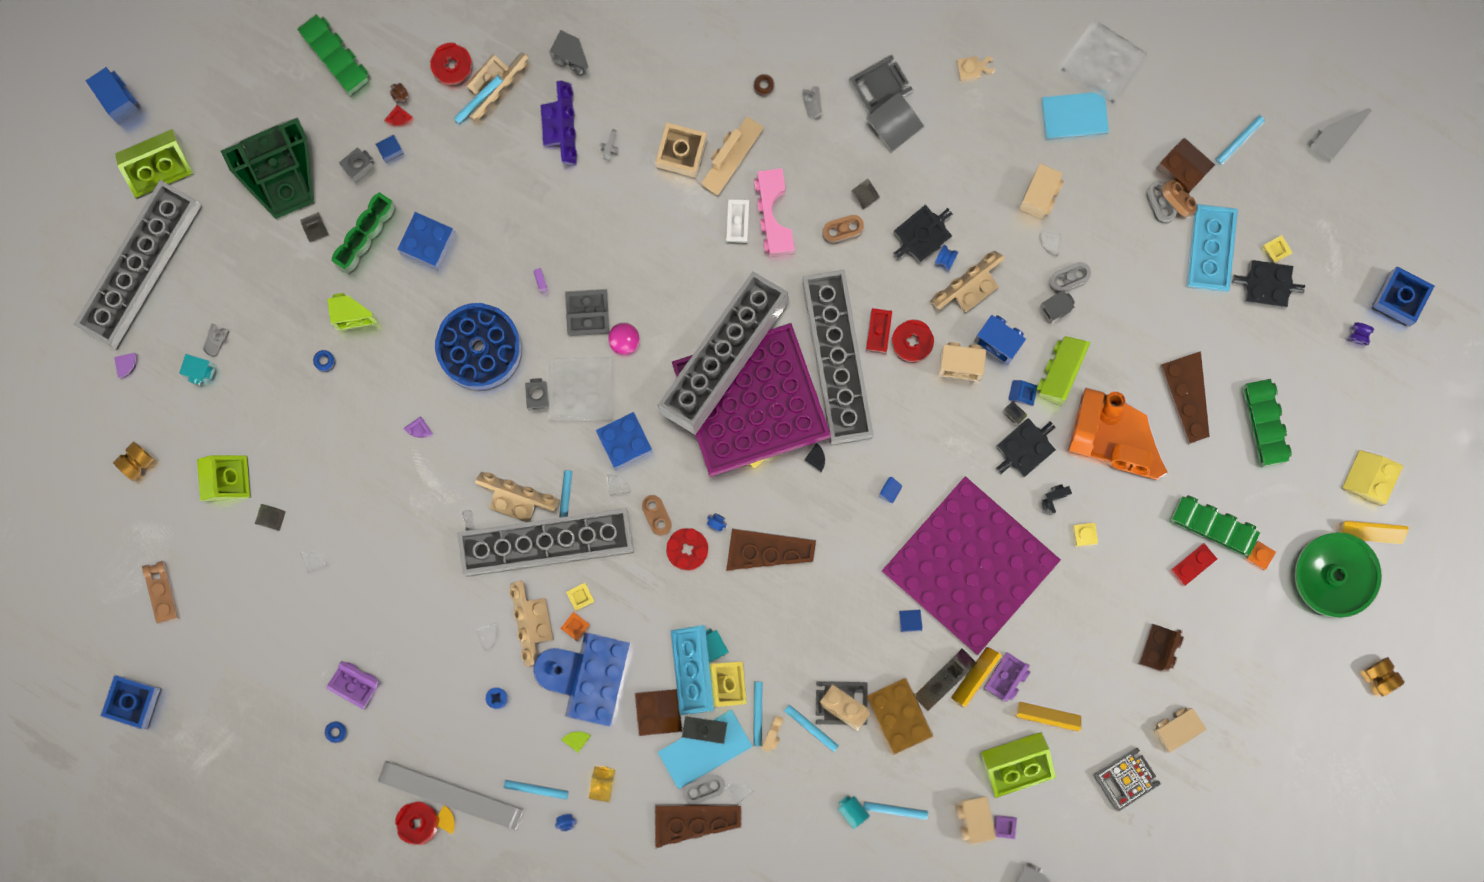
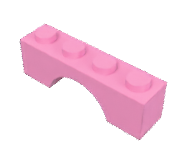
(779, 238)

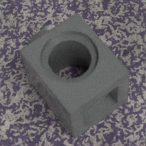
(356, 173)
(1058, 306)
(543, 401)

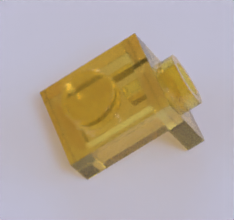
(601, 784)

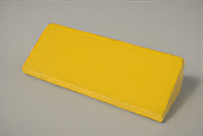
(1375, 532)
(976, 677)
(1049, 716)

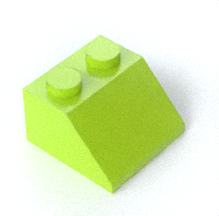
(348, 313)
(223, 477)

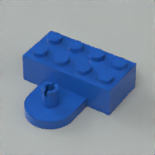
(588, 676)

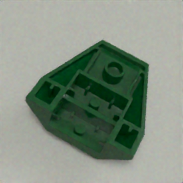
(274, 167)

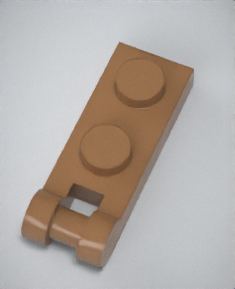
(160, 592)

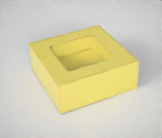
(1277, 249)
(580, 596)

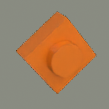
(1261, 555)
(575, 626)

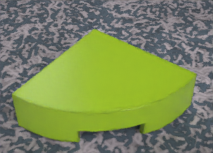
(576, 740)

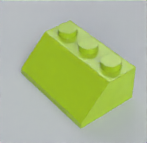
(153, 161)
(1062, 369)
(1018, 764)

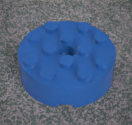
(478, 368)

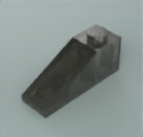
(945, 679)

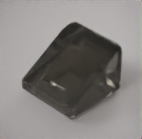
(865, 194)
(314, 227)
(1014, 413)
(270, 517)

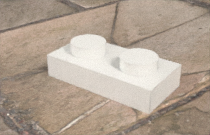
(737, 221)

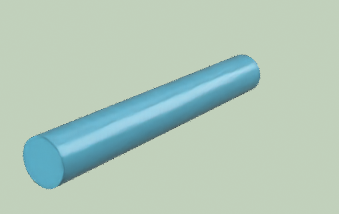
(478, 99)
(1240, 139)
(566, 487)
(758, 689)
(811, 728)
(540, 790)
(902, 811)

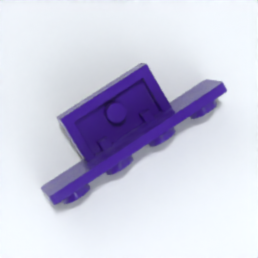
(558, 123)

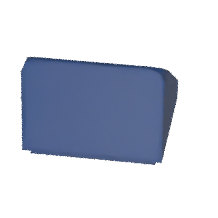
(389, 148)
(1023, 392)
(890, 490)
(910, 620)

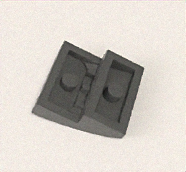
(895, 122)
(587, 311)

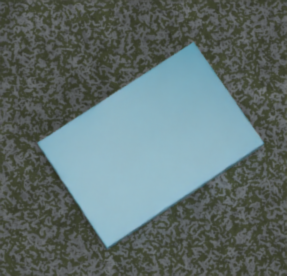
(1074, 115)

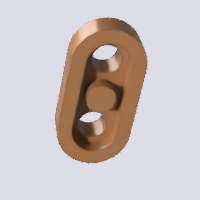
(1179, 198)
(842, 227)
(655, 515)

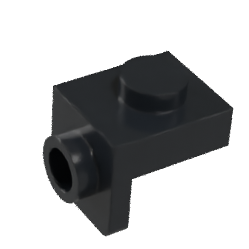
(1057, 493)

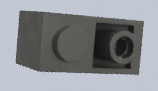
(569, 51)

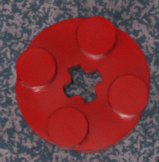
(445, 74)
(902, 346)
(690, 537)
(428, 819)

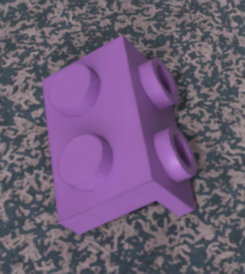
(1007, 677)
(353, 684)

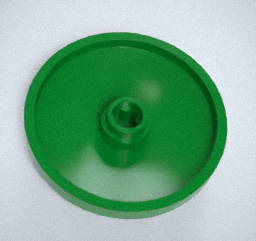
(1338, 575)

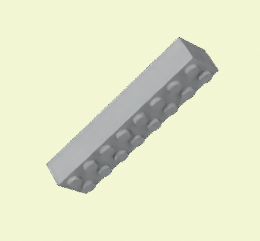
(137, 264)
(723, 353)
(837, 357)
(545, 542)

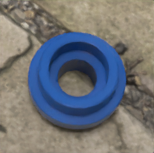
(317, 358)
(716, 521)
(328, 732)
(565, 822)

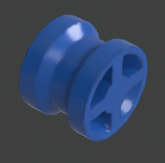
(946, 257)
(496, 701)

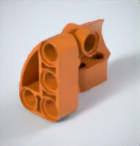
(1115, 434)

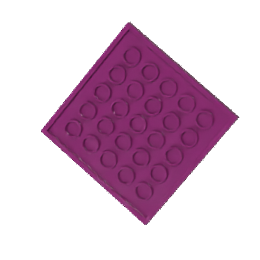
(764, 409)
(971, 565)

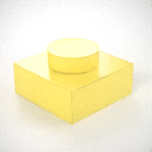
(1085, 534)

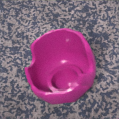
(623, 338)

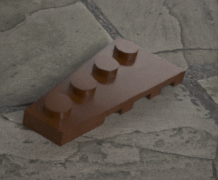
(1187, 391)
(762, 549)
(688, 821)

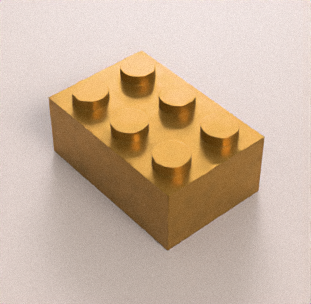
(900, 716)

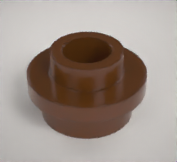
(763, 78)
(399, 92)

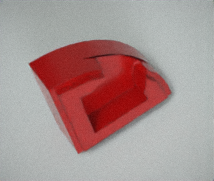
(398, 117)

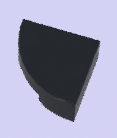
(816, 458)

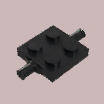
(922, 233)
(1269, 283)
(1025, 447)

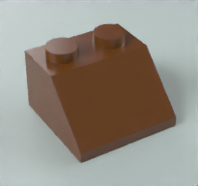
(1185, 165)
(658, 712)

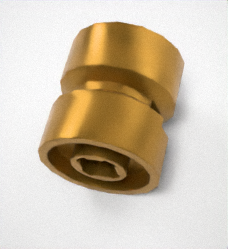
(133, 461)
(1384, 676)

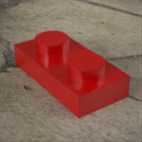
(879, 330)
(1194, 564)

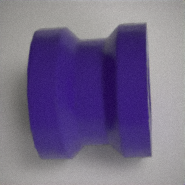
(1361, 334)

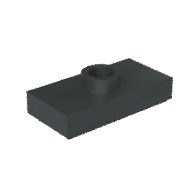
(704, 730)

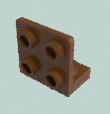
(1160, 648)

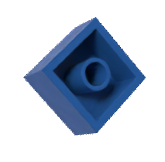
(112, 95)
(426, 241)
(1403, 296)
(1000, 339)
(624, 441)
(130, 702)

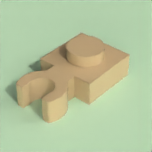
(971, 68)
(772, 740)

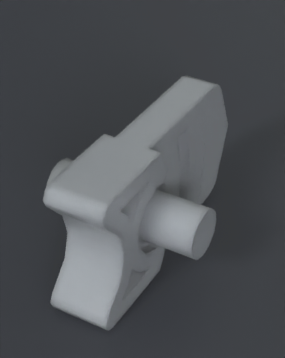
(813, 101)
(609, 148)
(214, 339)

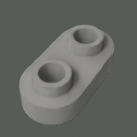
(1160, 202)
(1069, 277)
(703, 789)

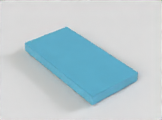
(1212, 248)
(692, 670)
(693, 758)

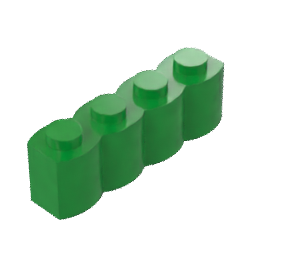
(333, 54)
(359, 237)
(1266, 422)
(1215, 526)

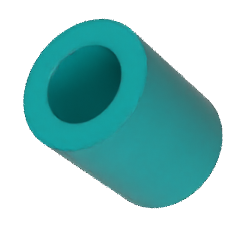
(853, 811)

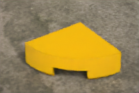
(446, 820)

